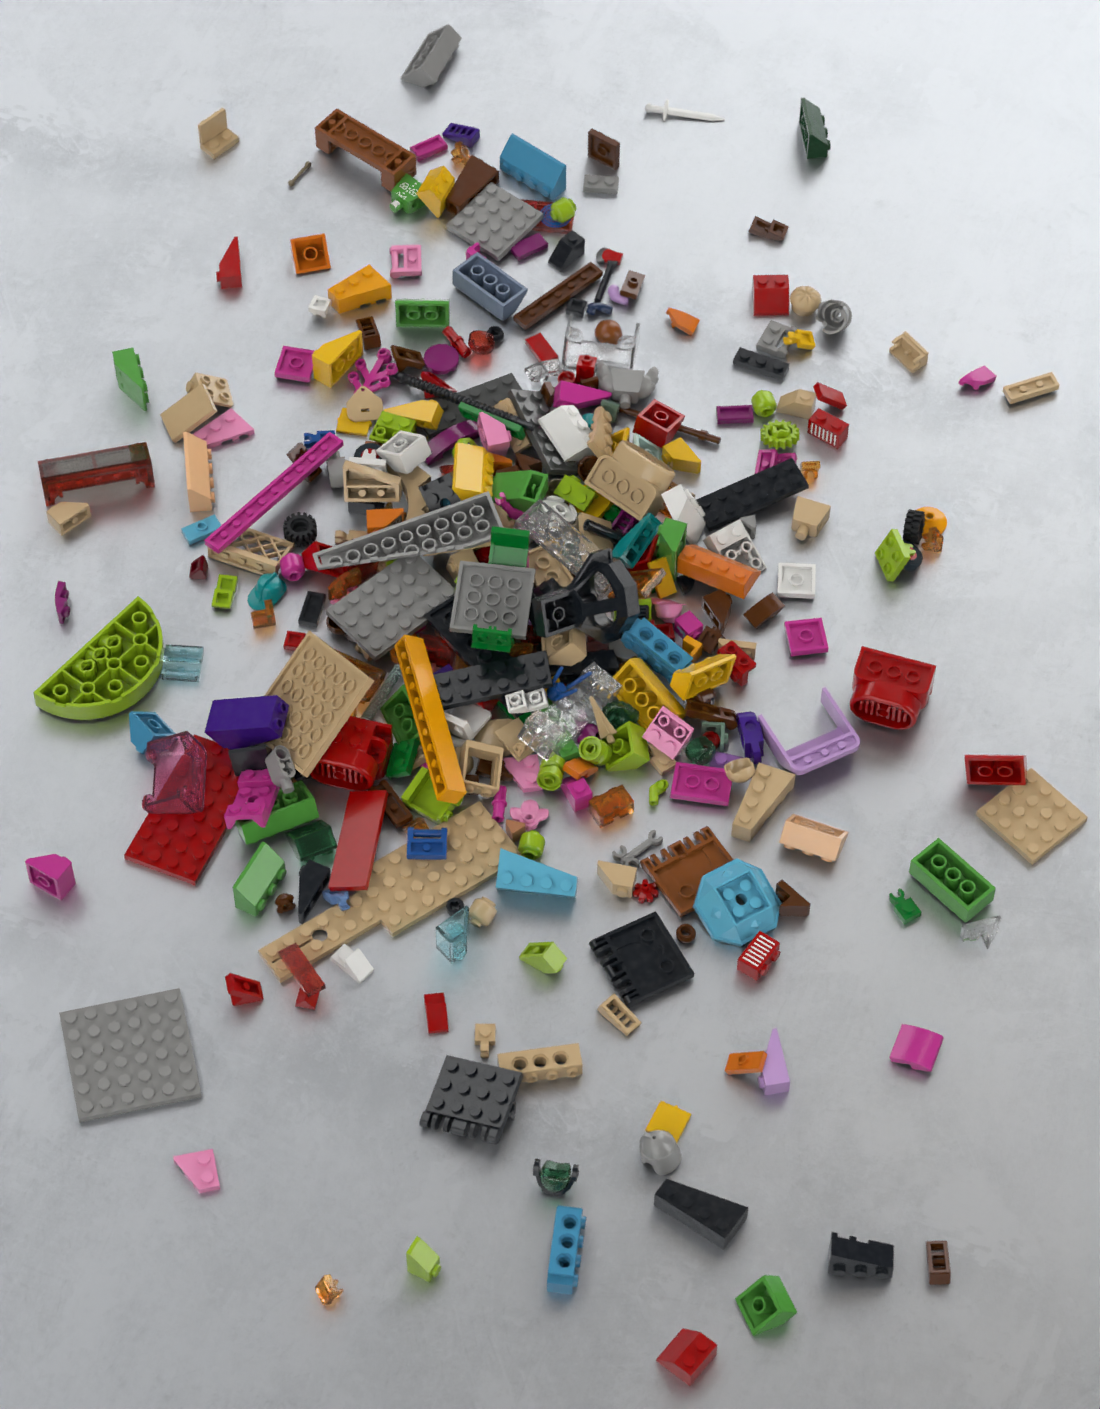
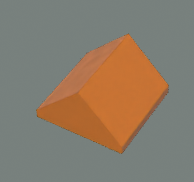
(310, 253)

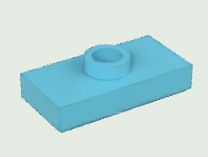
(201, 529)

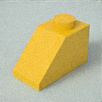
(680, 457)

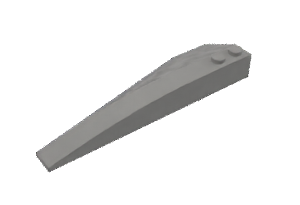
(441, 530)

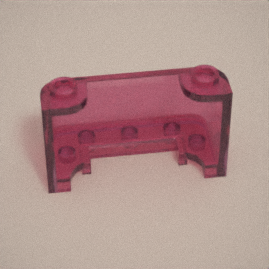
(178, 775)

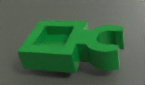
(904, 908)

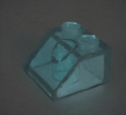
(453, 935)

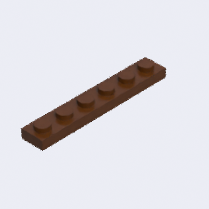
(557, 295)

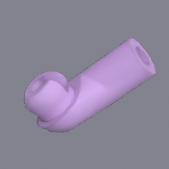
(614, 292)

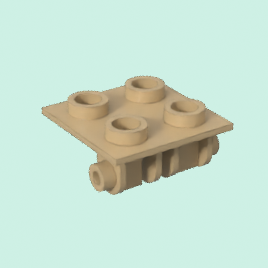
(508, 737)

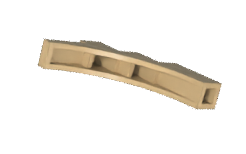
(410, 488)

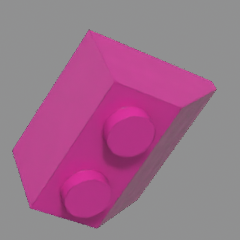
(51, 874)

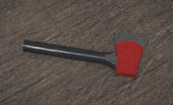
(612, 259)

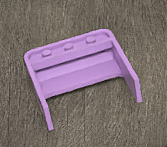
(818, 750)

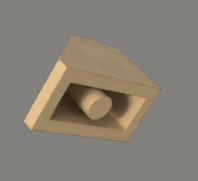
(797, 403)
(67, 515)
(617, 878)

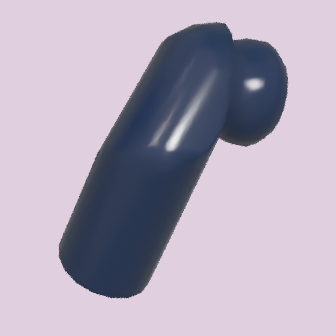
(592, 307)

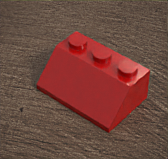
(995, 769)

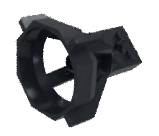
(579, 607)

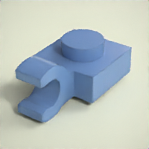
(337, 897)

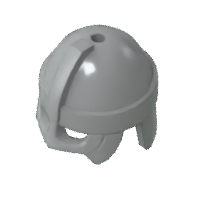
(829, 315)
(660, 1150)

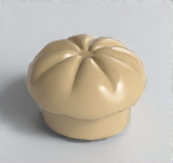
(805, 300)

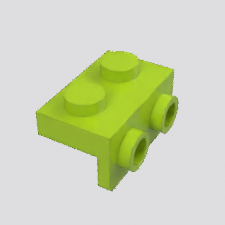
(575, 493)

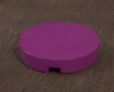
(441, 359)

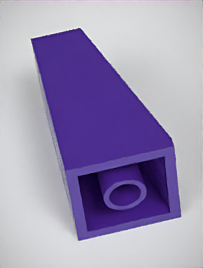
(246, 721)

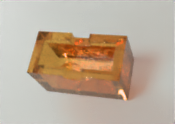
(610, 805)

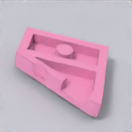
(524, 772)
(199, 1169)

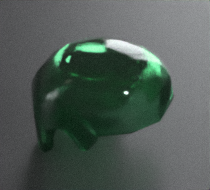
(700, 750)

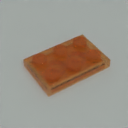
(645, 581)

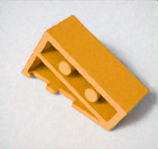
(359, 289)

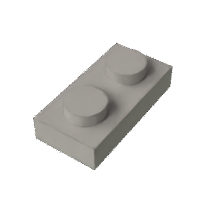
(601, 184)

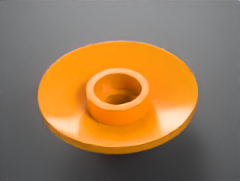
(937, 519)

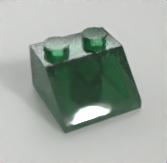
(312, 840)

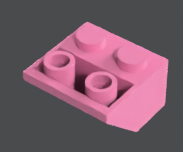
(668, 733)

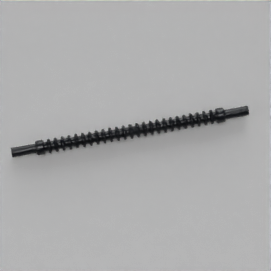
(402, 377)

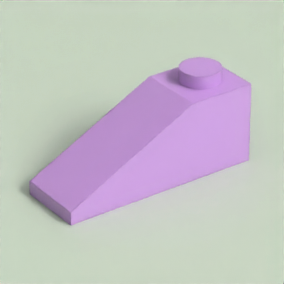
(774, 1076)

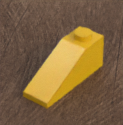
(424, 412)

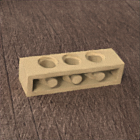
(546, 1056)

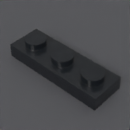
(761, 363)

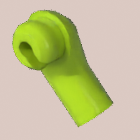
(657, 789)

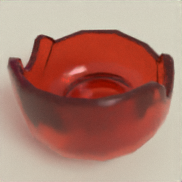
(481, 342)

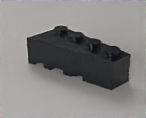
(702, 1212)

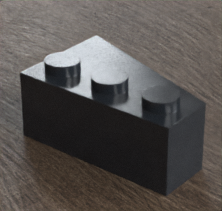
(860, 1258)

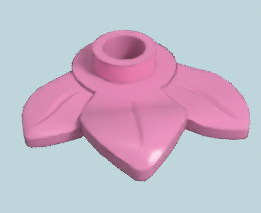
(529, 814)

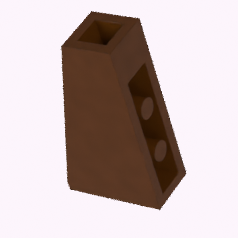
(470, 183)

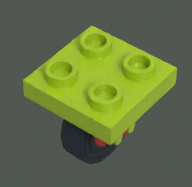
(896, 555)

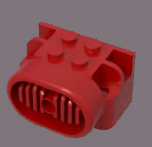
(890, 688)
(356, 755)

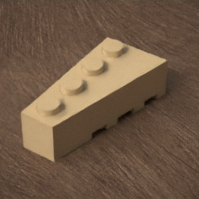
(762, 796)

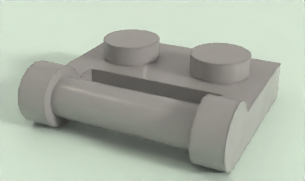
(771, 338)

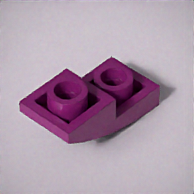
(61, 603)

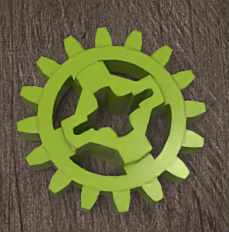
(779, 434)

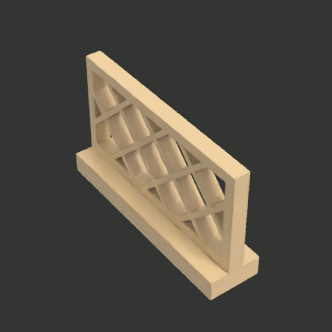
(247, 559)

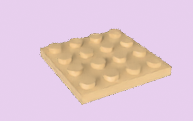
(1031, 816)

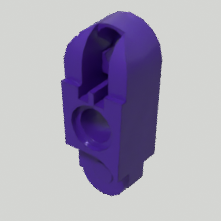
(750, 736)

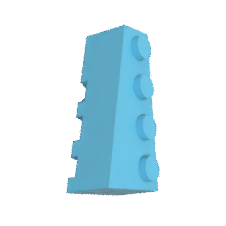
(531, 877)

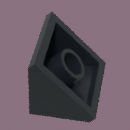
(249, 758)

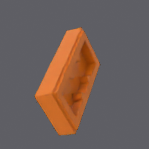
(745, 1062)

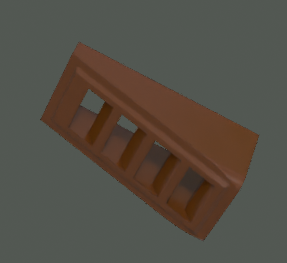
(370, 333)
(936, 1274)

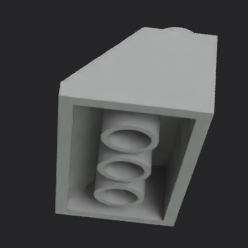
(432, 57)

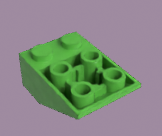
(130, 376)
(520, 488)

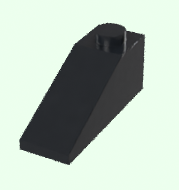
(312, 882)

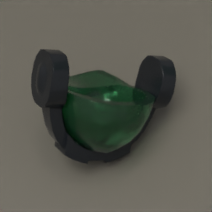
(555, 1176)

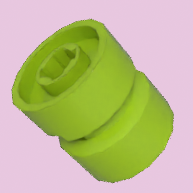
(595, 751)
(551, 773)

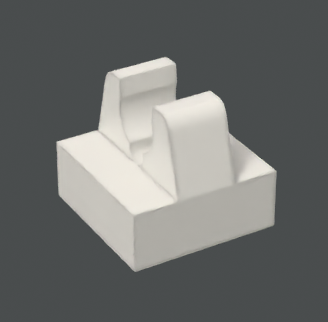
(319, 306)

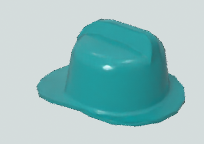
(268, 587)

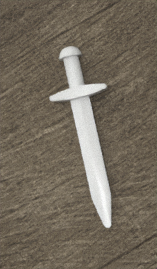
(666, 110)

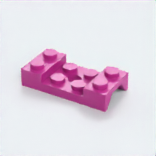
(253, 799)

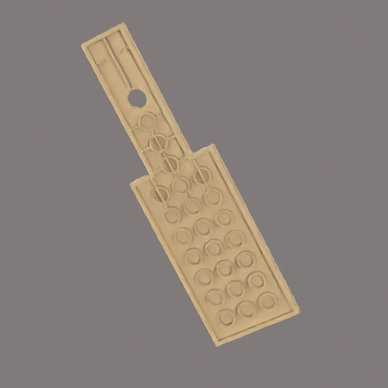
(404, 889)

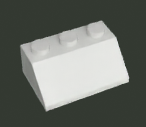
(567, 432)
(686, 509)

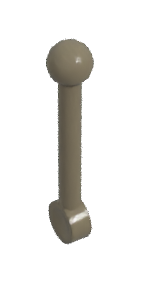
(292, 182)

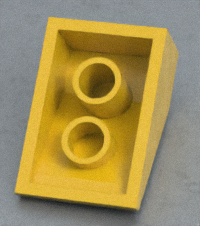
(336, 358)

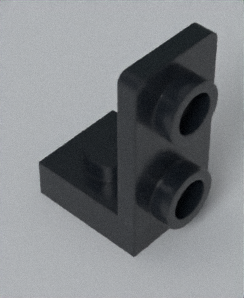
(361, 507)

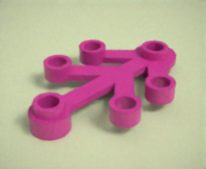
(384, 357)

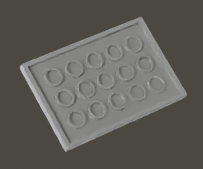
(390, 605)

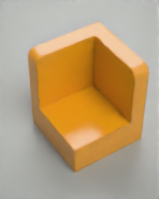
(692, 647)

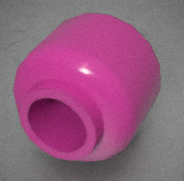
(292, 566)

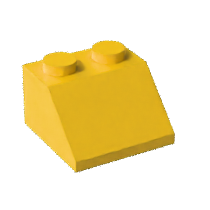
(436, 189)

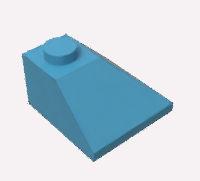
(146, 728)

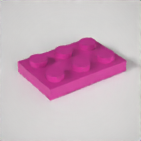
(701, 784)

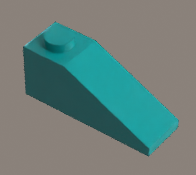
(636, 541)

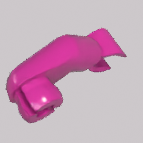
(506, 506)

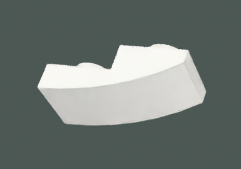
(526, 702)

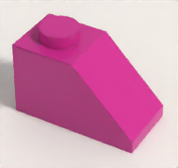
(576, 792)

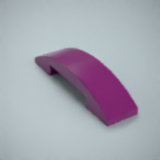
(448, 439)

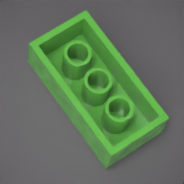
(952, 880)

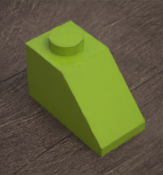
(544, 956)
(422, 1260)

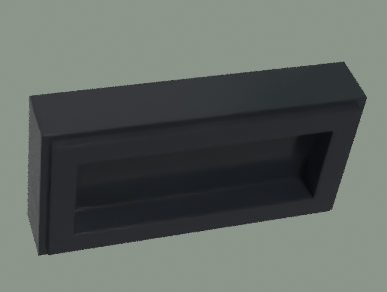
(312, 609)

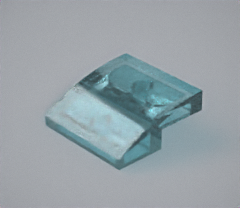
(182, 663)

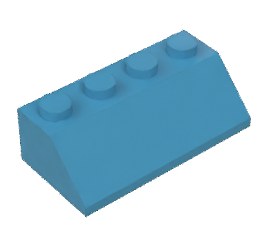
(533, 167)

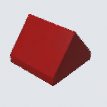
(306, 1002)

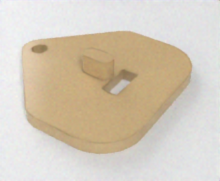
(361, 401)

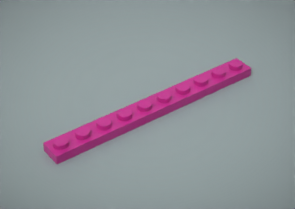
(273, 493)

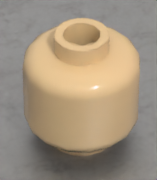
(482, 912)

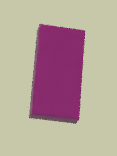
(529, 246)
(734, 414)

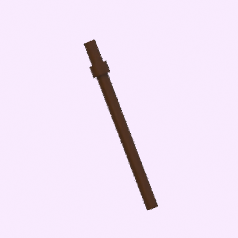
(702, 435)

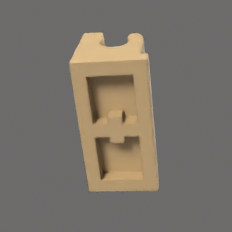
(909, 352)

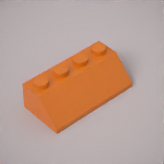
(716, 570)

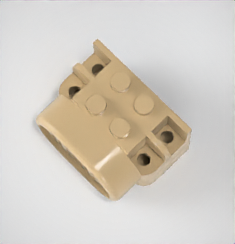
(631, 479)

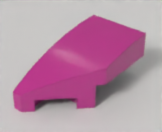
(978, 377)

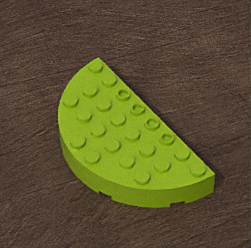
(109, 669)

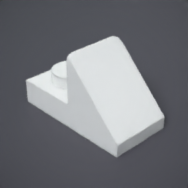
(352, 962)

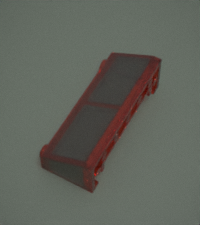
(95, 469)

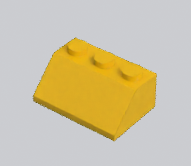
(702, 675)

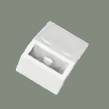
(735, 544)

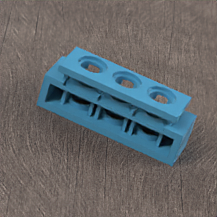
(655, 648)
(564, 1250)

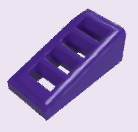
(470, 135)

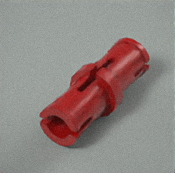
(457, 342)

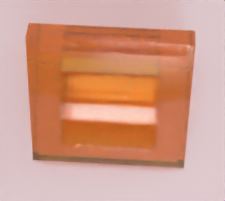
(418, 823)

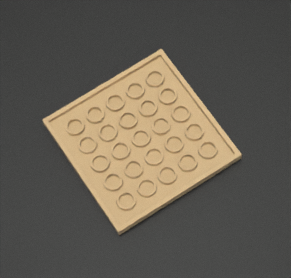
(321, 697)

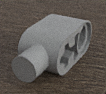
(335, 470)
(281, 768)

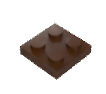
(603, 149)

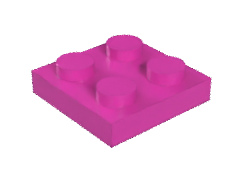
(295, 364)
(806, 636)

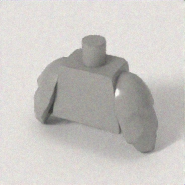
(626, 384)

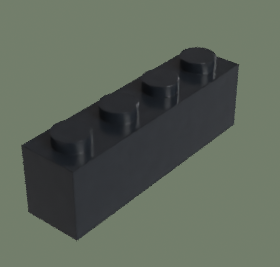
(604, 658)

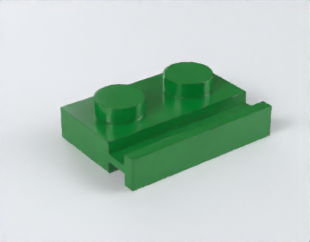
(402, 759)

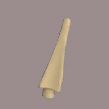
(605, 729)

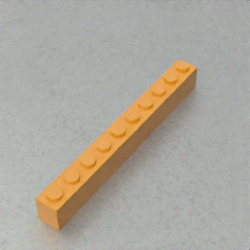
(430, 719)

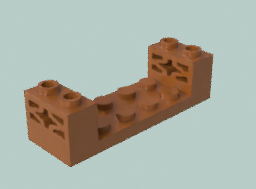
(367, 145)

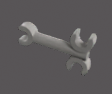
(629, 858)

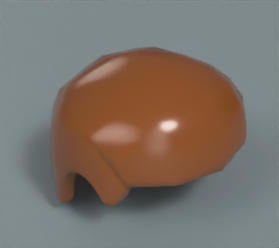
(608, 332)

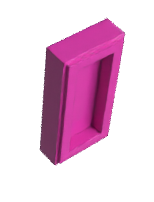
(429, 147)

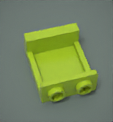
(422, 799)

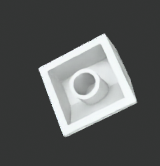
(405, 451)

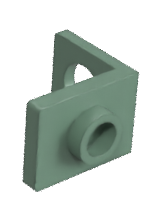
(720, 730)

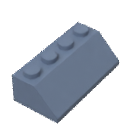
(489, 286)

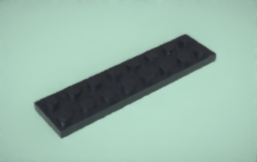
(461, 643)

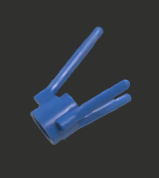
(559, 690)

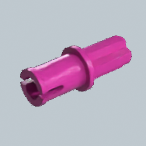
(499, 804)

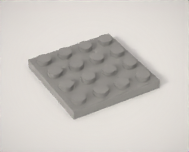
(495, 221)
(492, 597)

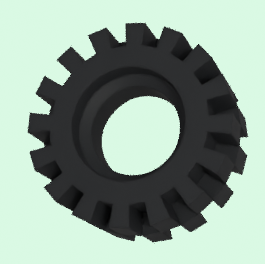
(300, 521)
(913, 526)

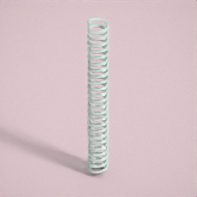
(378, 694)

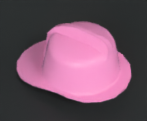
(667, 609)

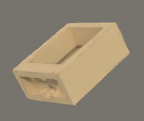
(486, 752)

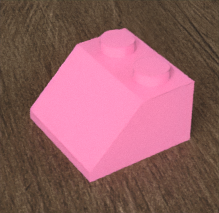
(493, 434)

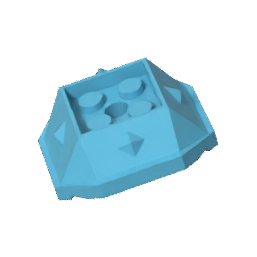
(720, 912)

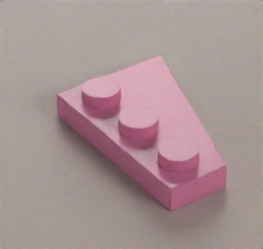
(224, 428)

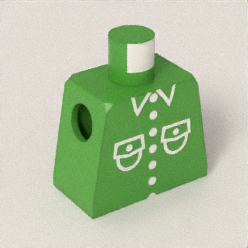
(404, 195)

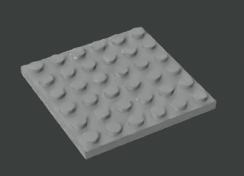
(130, 1055)

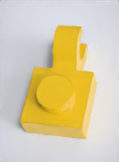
(803, 339)

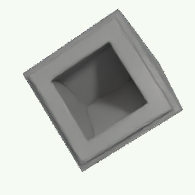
(750, 525)

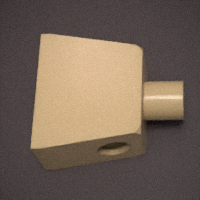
(809, 517)

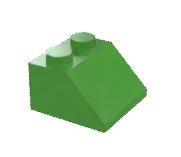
(766, 1304)

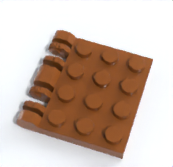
(681, 874)

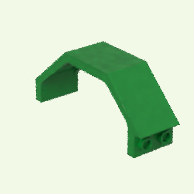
(510, 549)

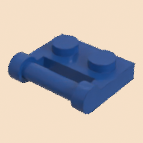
(426, 848)

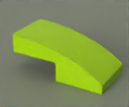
(225, 591)

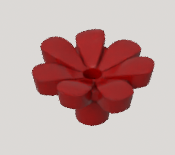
(645, 891)

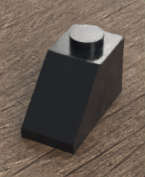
(567, 250)

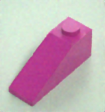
(578, 395)

